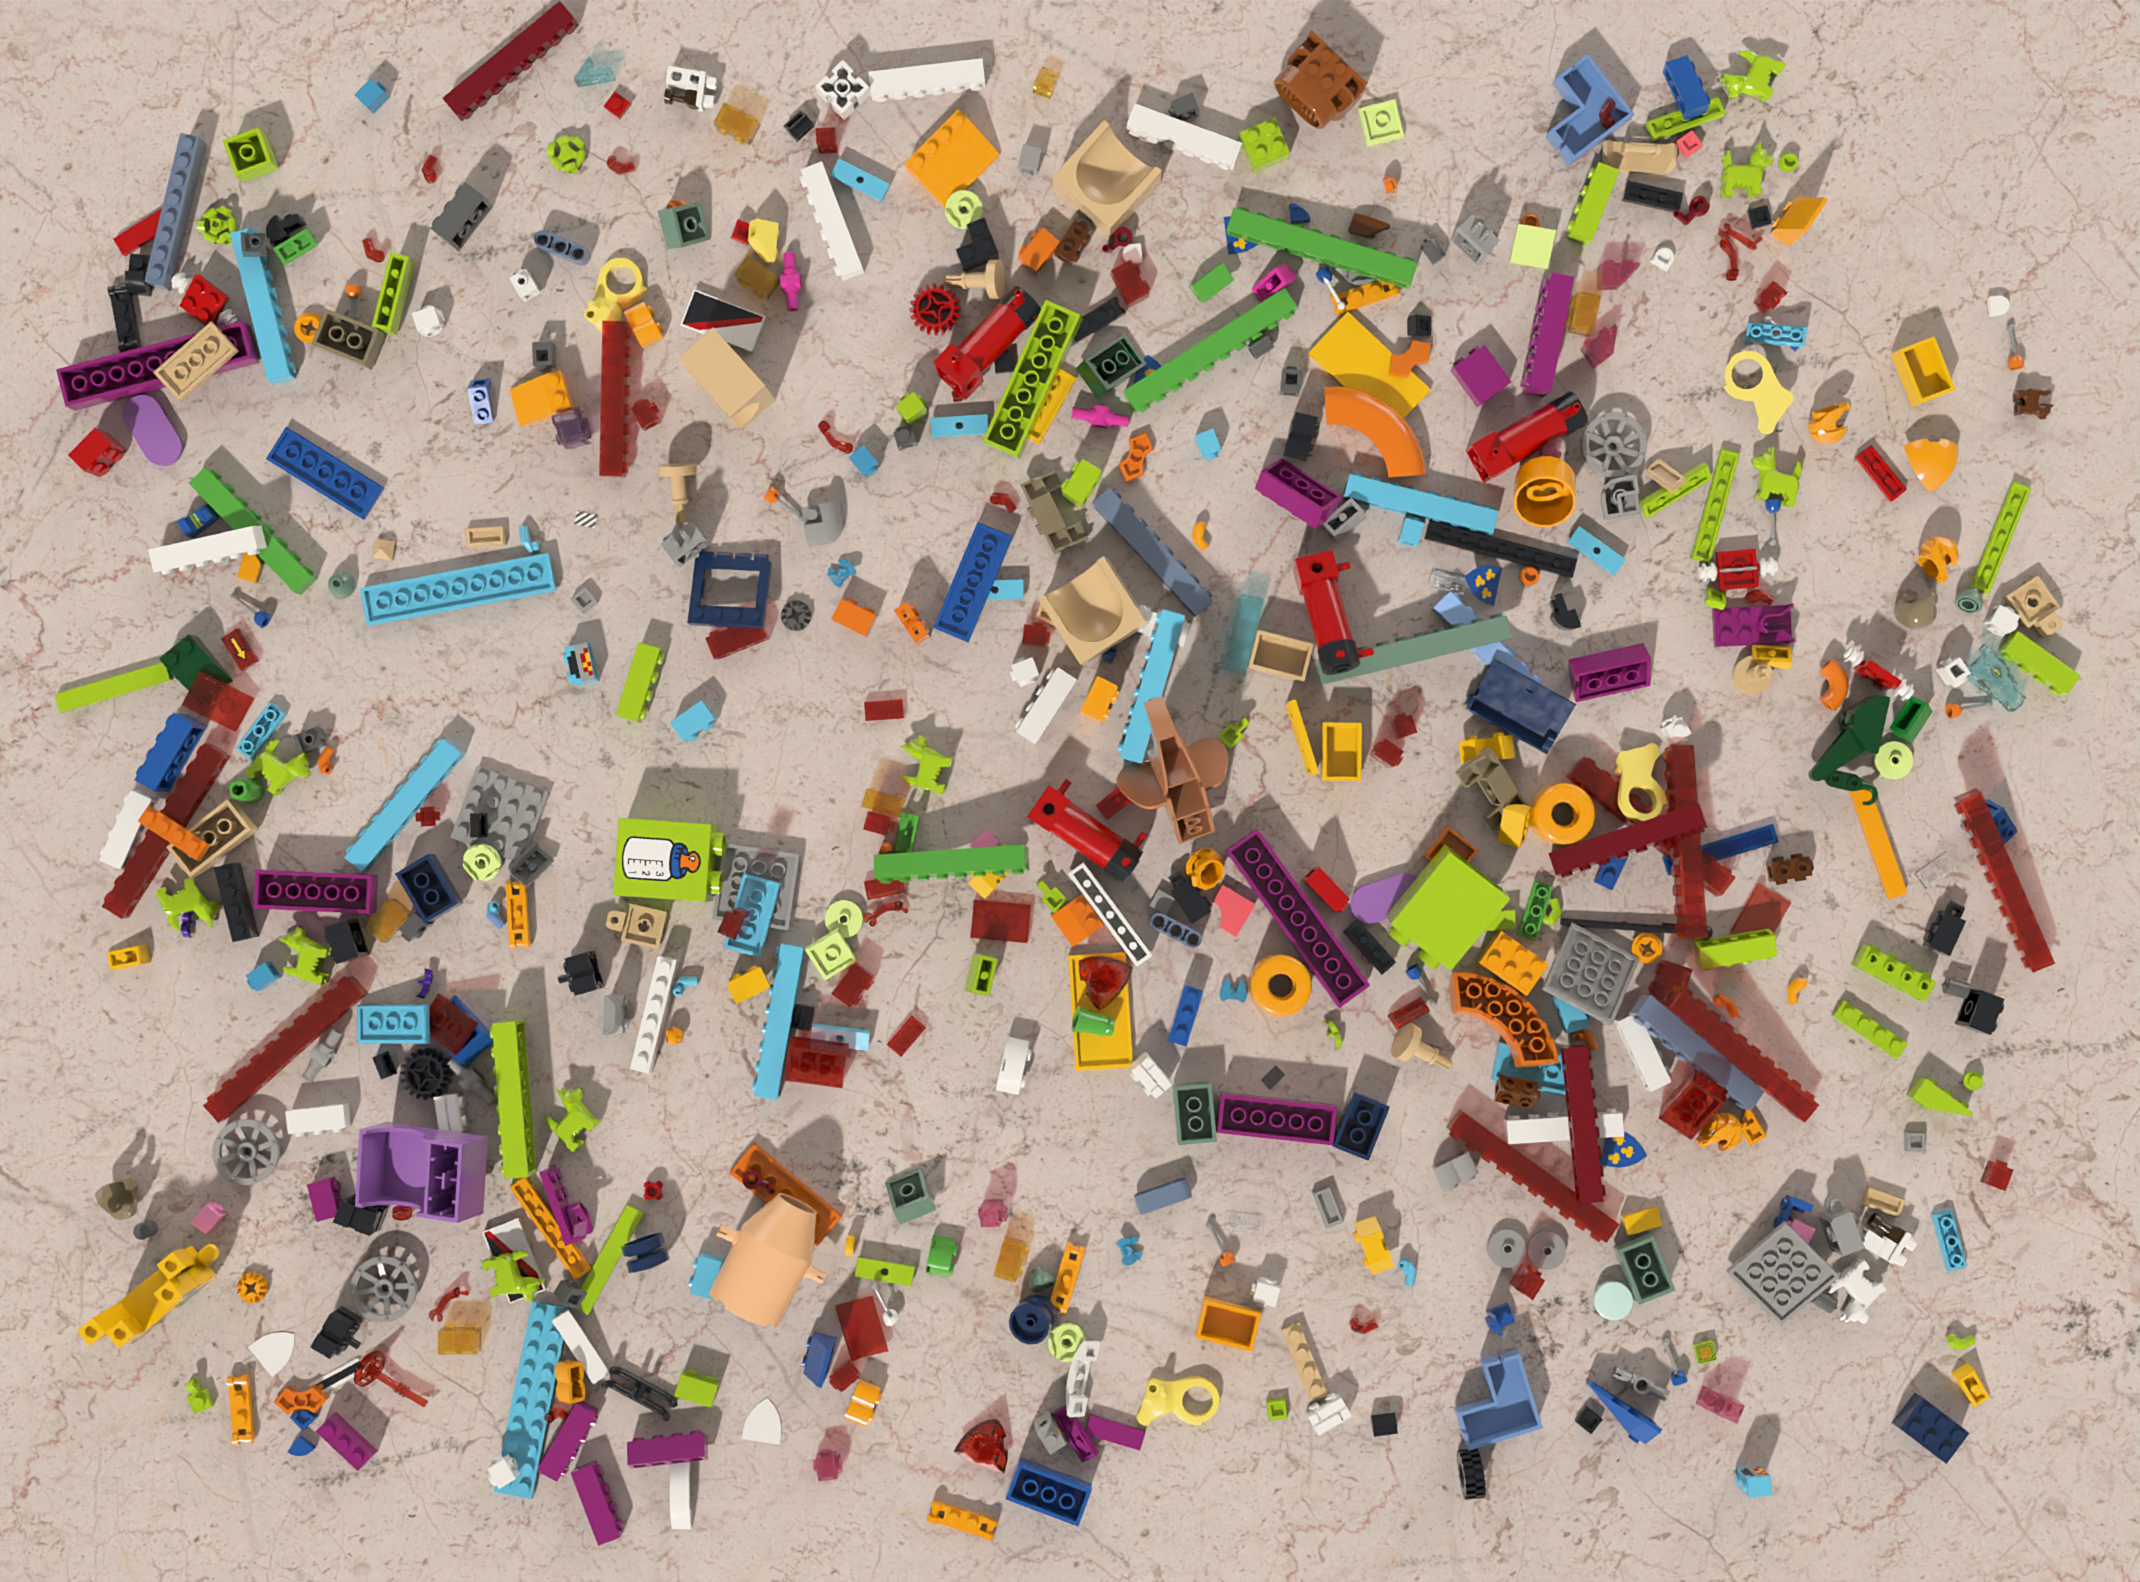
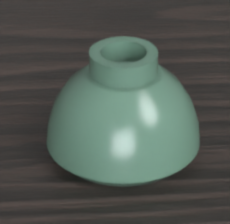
(341, 585)
(1969, 600)
(1040, 1280)

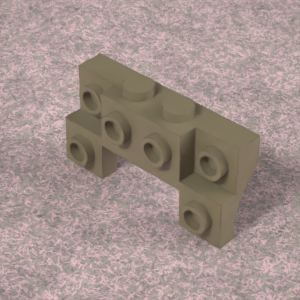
(1045, 511)
(1494, 783)

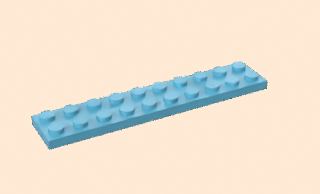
(458, 589)
(532, 1397)

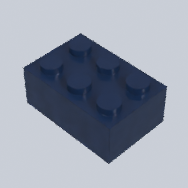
(429, 888)
(1360, 1125)
(1930, 1428)

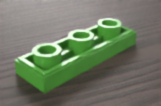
(1531, 922)

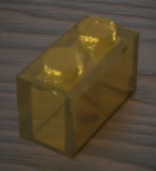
(736, 124)
(757, 278)
(1583, 313)
(883, 802)
(388, 920)
(1010, 1259)
(459, 1339)

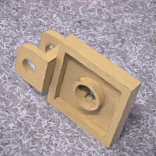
(2042, 615)
(629, 923)

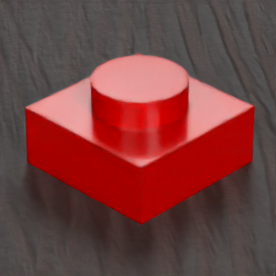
(617, 105)
(741, 232)

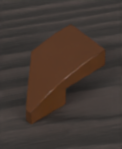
(1366, 226)

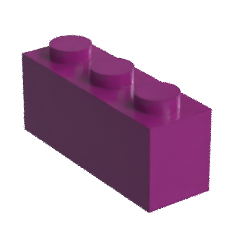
(346, 1441)

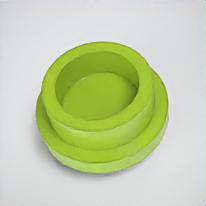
(1788, 162)
(1973, 1080)

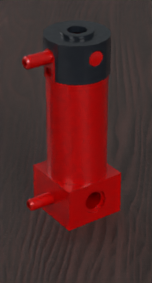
(963, 365)
(1527, 436)
(1318, 583)
(1087, 834)

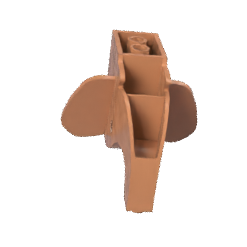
(1176, 775)

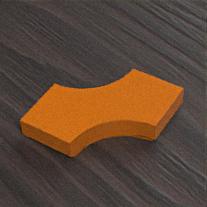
(1416, 354)
(1132, 465)
(308, 1399)

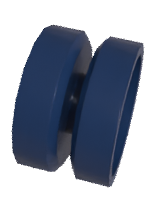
(644, 1252)
(1033, 1319)

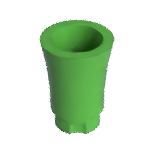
(247, 790)
(1092, 1023)

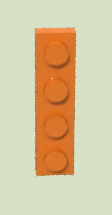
(174, 833)

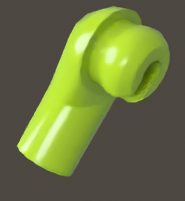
(1555, 912)
(1960, 1344)

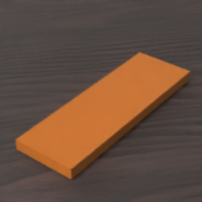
(788, 1184)

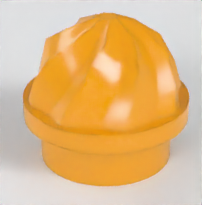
(674, 1035)

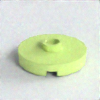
(963, 199)
(1883, 760)
(478, 870)
(848, 909)
(1059, 1333)

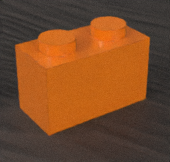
(1038, 251)
(854, 617)

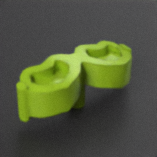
(1335, 1033)

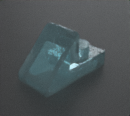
(589, 76)

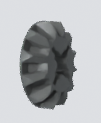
(804, 619)

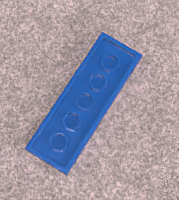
(325, 473)
(973, 582)

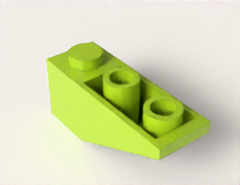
(1931, 1097)

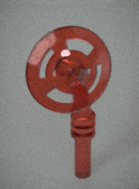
(376, 1372)

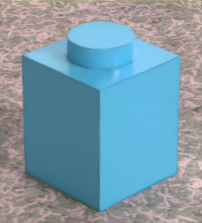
(1208, 444)
(1410, 531)

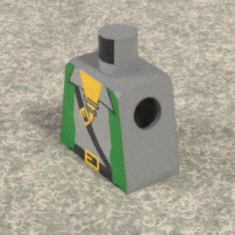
(1050, 1433)

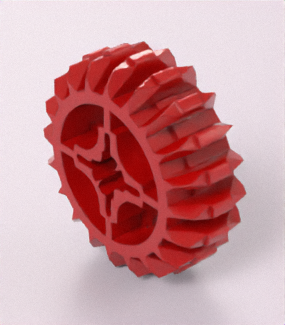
(930, 293)

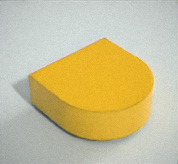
(850, 1245)

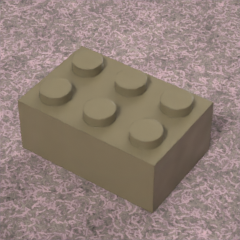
(348, 339)

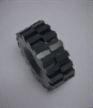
(1471, 1474)

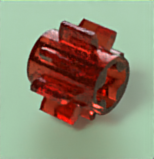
(427, 816)

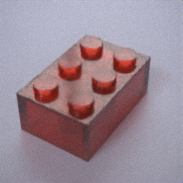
(816, 1062)
(1693, 1104)

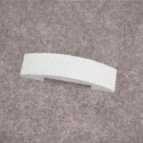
(1075, 1399)
(680, 1496)

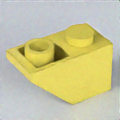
(763, 239)

